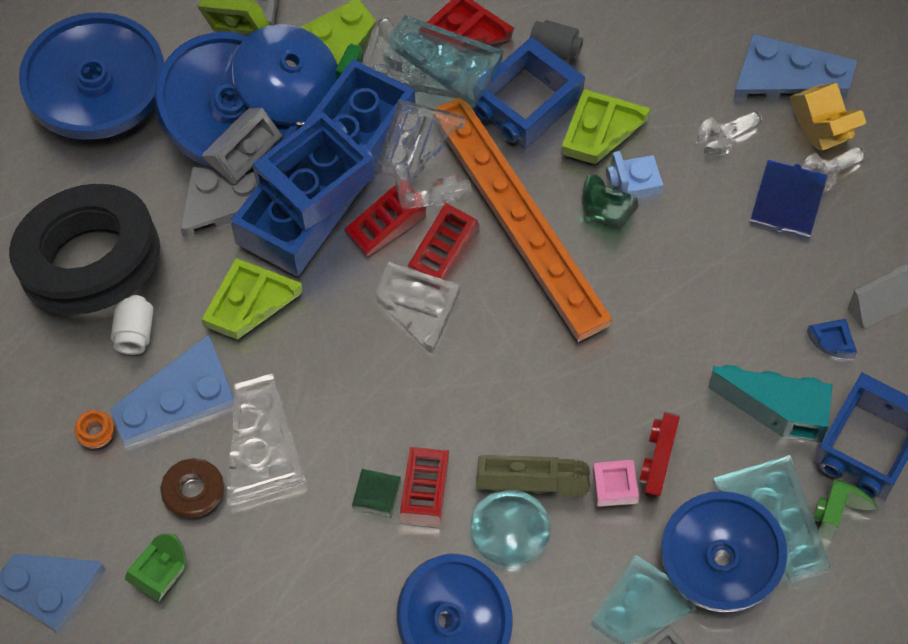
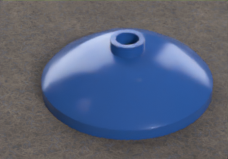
(269, 83)
(728, 527)
(466, 596)

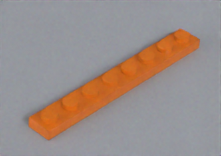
(526, 225)

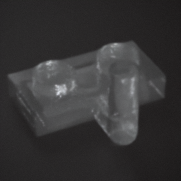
(442, 191)

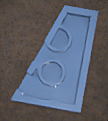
(789, 68)
(175, 396)

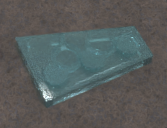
(780, 491)

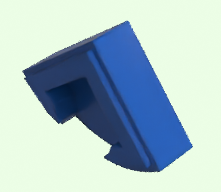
(833, 338)

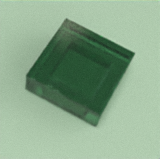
(376, 493)

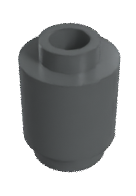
(558, 38)

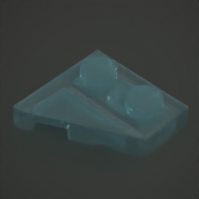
(640, 604)

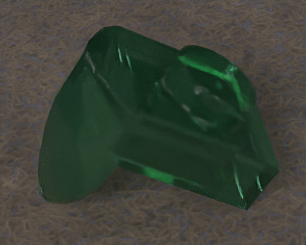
(605, 204)

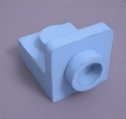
(634, 176)

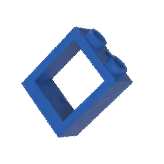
(550, 70)
(307, 212)
(888, 405)

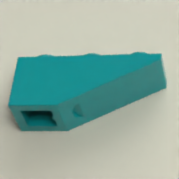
(781, 403)

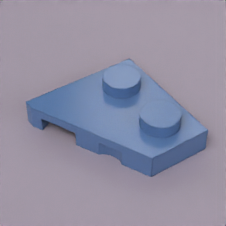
(48, 586)

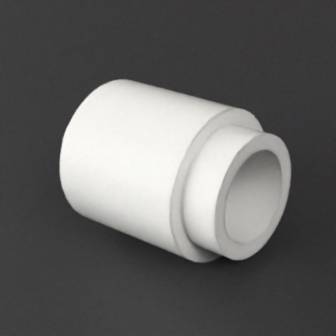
(132, 325)

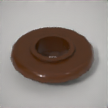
(185, 472)

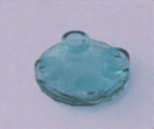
(510, 528)

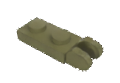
(533, 475)

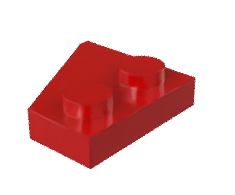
(472, 21)
(655, 469)

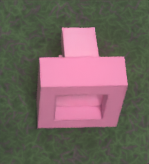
(615, 483)

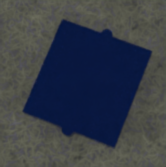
(788, 198)

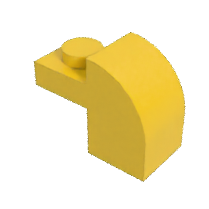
(825, 117)

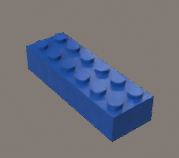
(365, 106)

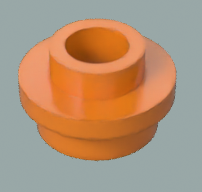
(93, 419)

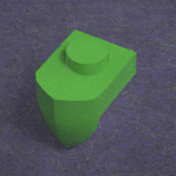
(829, 510)
(158, 566)

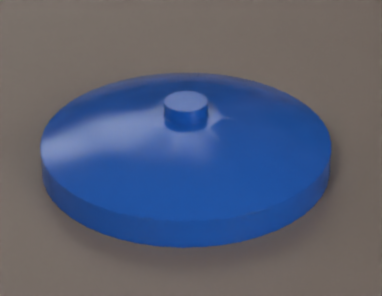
(91, 75)
(198, 94)

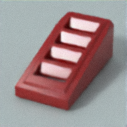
(447, 215)
(394, 228)
(421, 514)

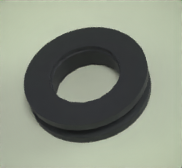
(96, 284)

